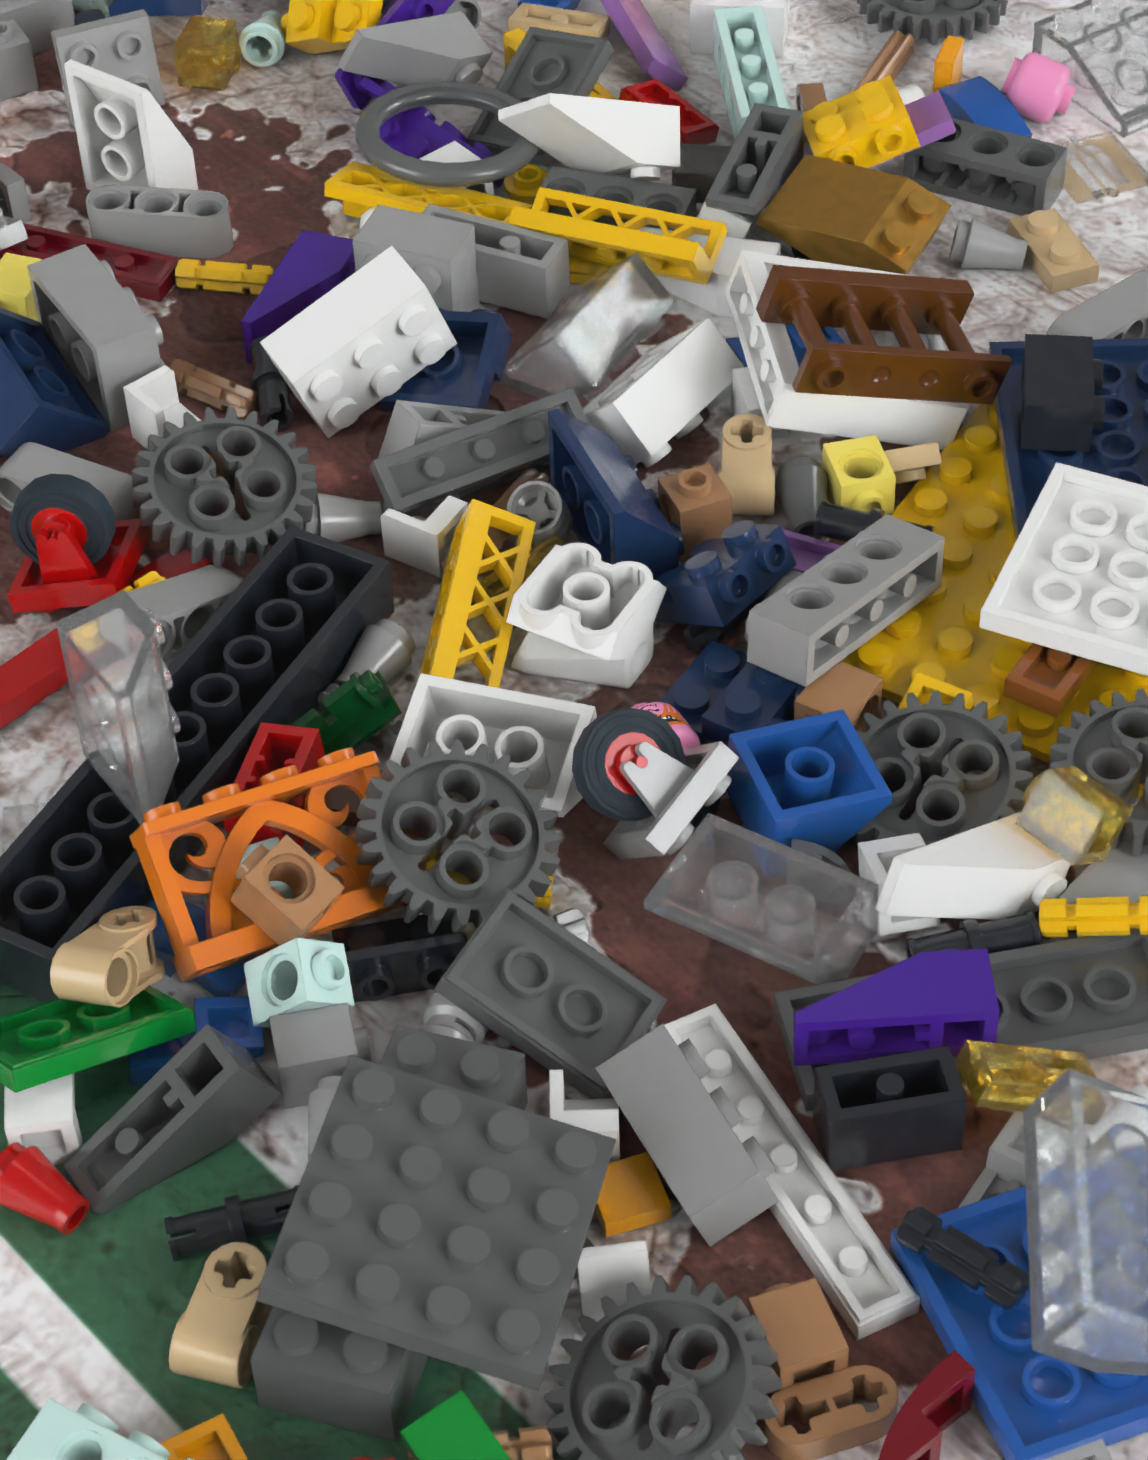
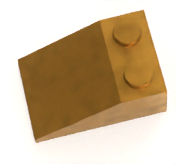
(854, 215)

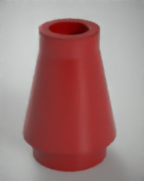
(38, 1189)

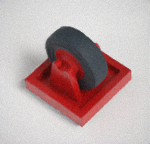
(70, 545)

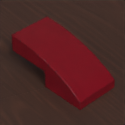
(929, 1410)

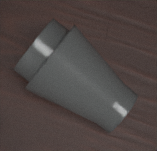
(800, 489)

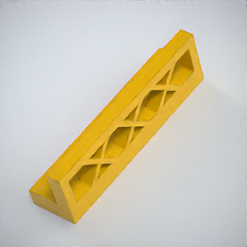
(367, 186)
(609, 244)
(461, 585)

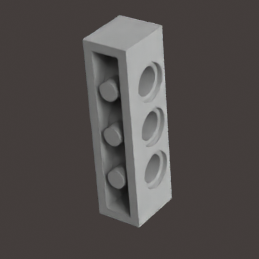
(844, 600)

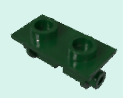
(354, 712)

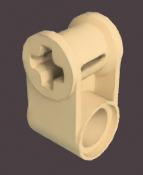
(748, 465)
(109, 959)
(222, 1318)

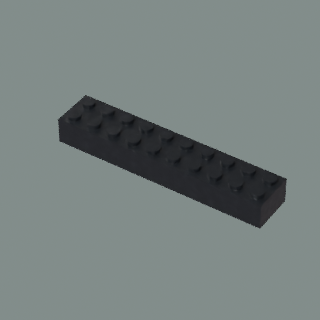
(249, 664)

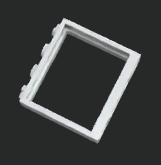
(775, 368)

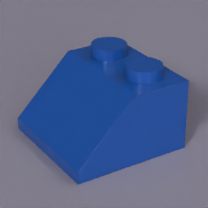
(806, 780)

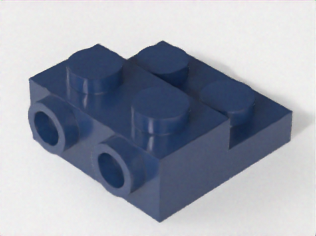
(465, 370)
(725, 575)
(730, 695)

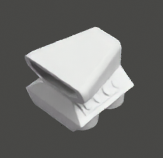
(586, 618)

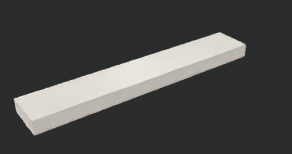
(812, 1202)

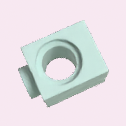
(297, 978)

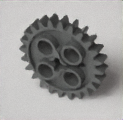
(934, 17)
(197, 510)
(1113, 752)
(965, 797)
(417, 800)
(662, 1384)

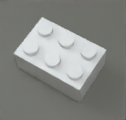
(360, 342)

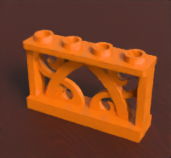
(228, 931)

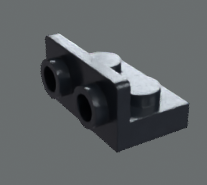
(397, 956)

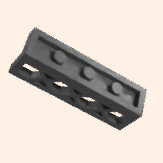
(471, 457)

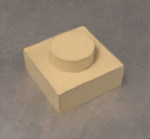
(911, 461)

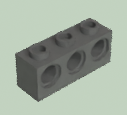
(990, 168)
(622, 190)

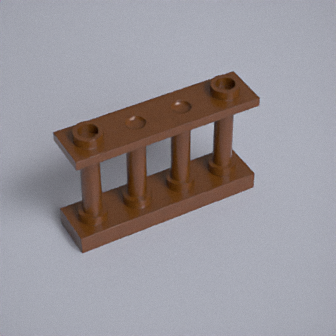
(882, 303)

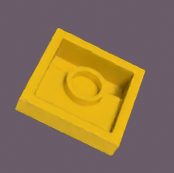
(327, 24)
(861, 126)

